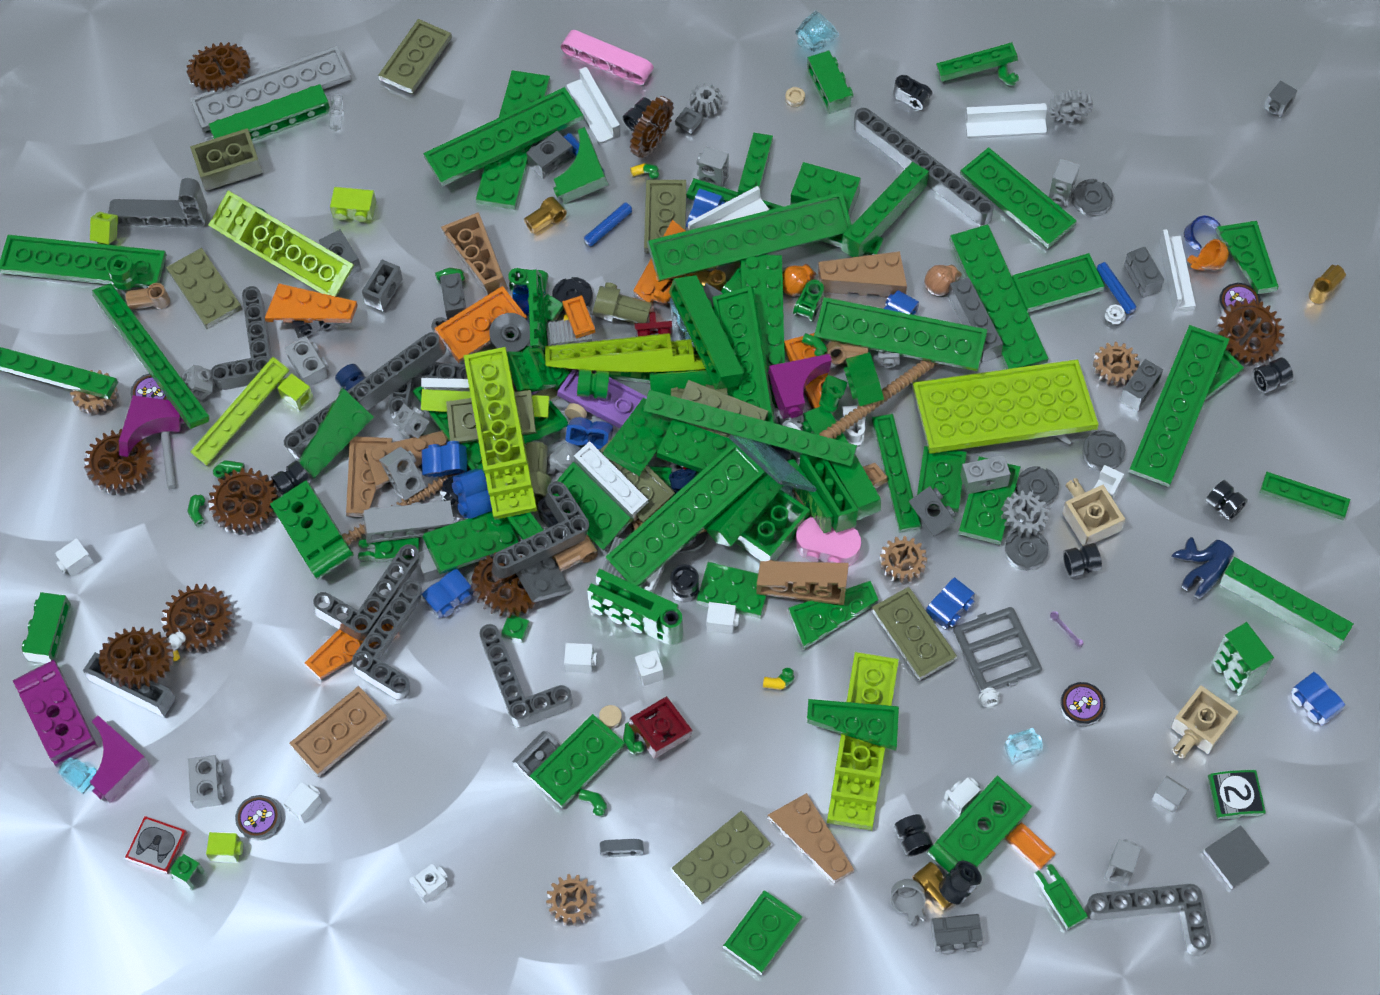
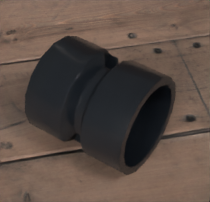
(631, 116)
(1273, 375)
(291, 478)
(1226, 499)
(1078, 561)
(684, 583)
(912, 832)
(960, 882)

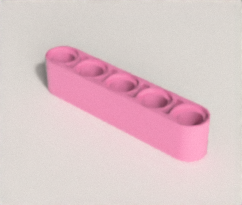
(607, 57)

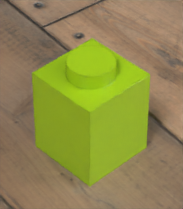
(103, 228)
(295, 392)
(224, 847)

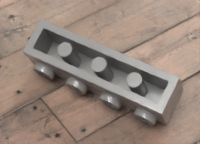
(406, 521)

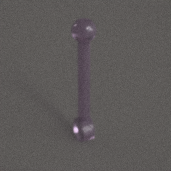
(1054, 616)

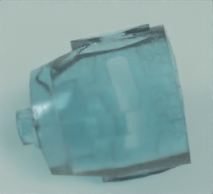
(815, 31)

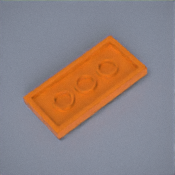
(470, 328)

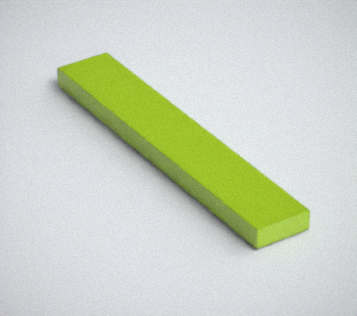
(436, 401)
(239, 411)

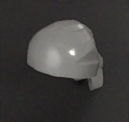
(562, 458)
(910, 899)

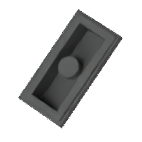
(536, 753)

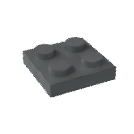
(543, 580)

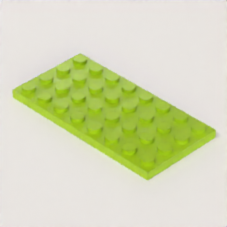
(1004, 406)

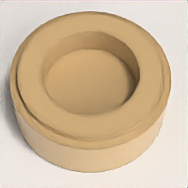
(795, 97)
(574, 410)
(610, 716)

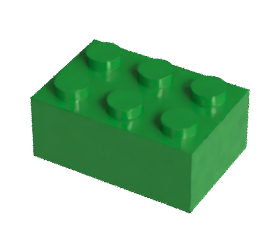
(819, 182)
(774, 527)
(1242, 659)

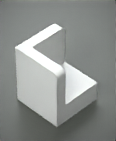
(1110, 479)

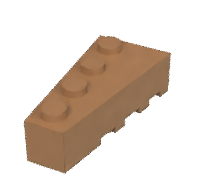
(474, 247)
(864, 275)
(804, 580)

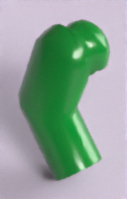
(1009, 79)
(447, 271)
(815, 342)
(227, 467)
(193, 509)
(629, 739)
(595, 799)

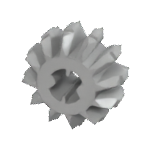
(706, 100)

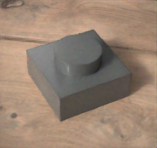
(688, 120)

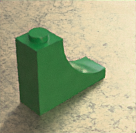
(583, 175)

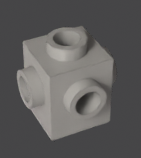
(198, 381)
(411, 421)

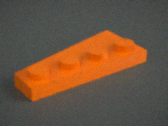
(648, 281)
(301, 304)
(796, 351)
(338, 651)

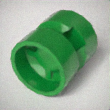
(121, 271)
(592, 384)

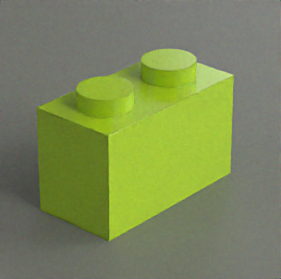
(353, 204)

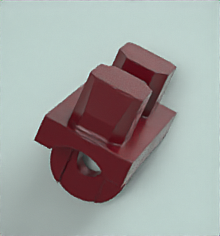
(653, 327)

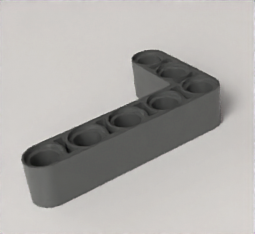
(187, 211)
(253, 365)
(436, 370)
(565, 528)
(374, 599)
(385, 638)
(511, 684)
(1157, 906)

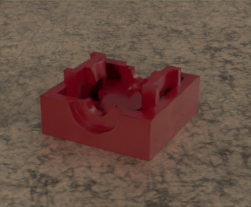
(665, 720)

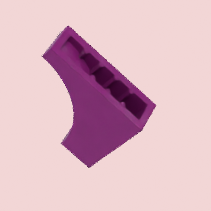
(791, 378)
(145, 418)
(119, 763)

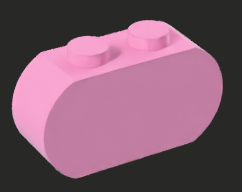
(829, 546)

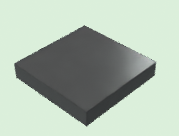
(1236, 857)

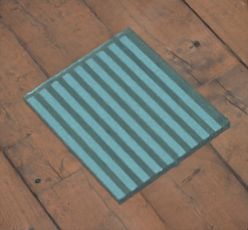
(773, 463)

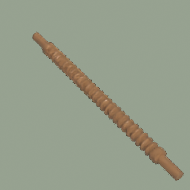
(889, 391)
(431, 489)

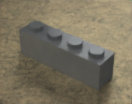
(972, 313)
(154, 698)

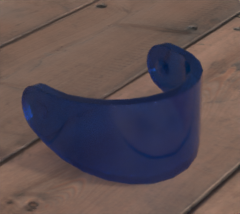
(1188, 231)
(520, 296)

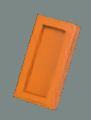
(578, 317)
(1030, 846)

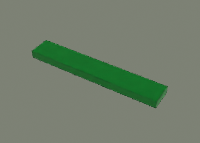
(896, 472)

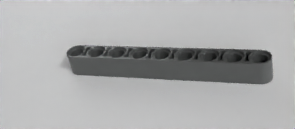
(884, 135)
(375, 386)

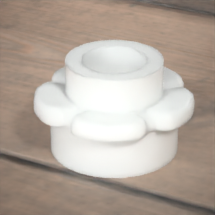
(1115, 310)
(989, 697)

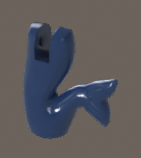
(1217, 557)

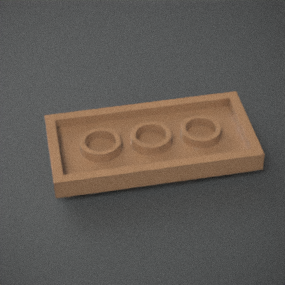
(338, 731)

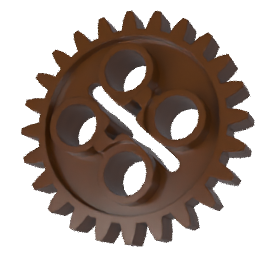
(206, 73)
(651, 127)
(1265, 344)
(112, 477)
(243, 500)
(517, 598)
(207, 601)
(136, 657)

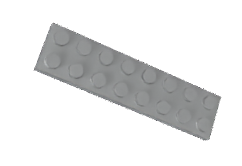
(320, 68)

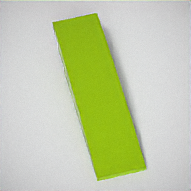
(280, 245)
(630, 354)
(500, 433)
(858, 761)

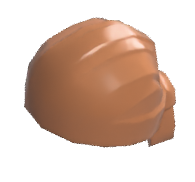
(939, 278)

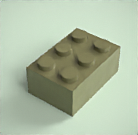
(226, 159)

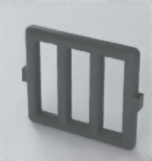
(1017, 630)

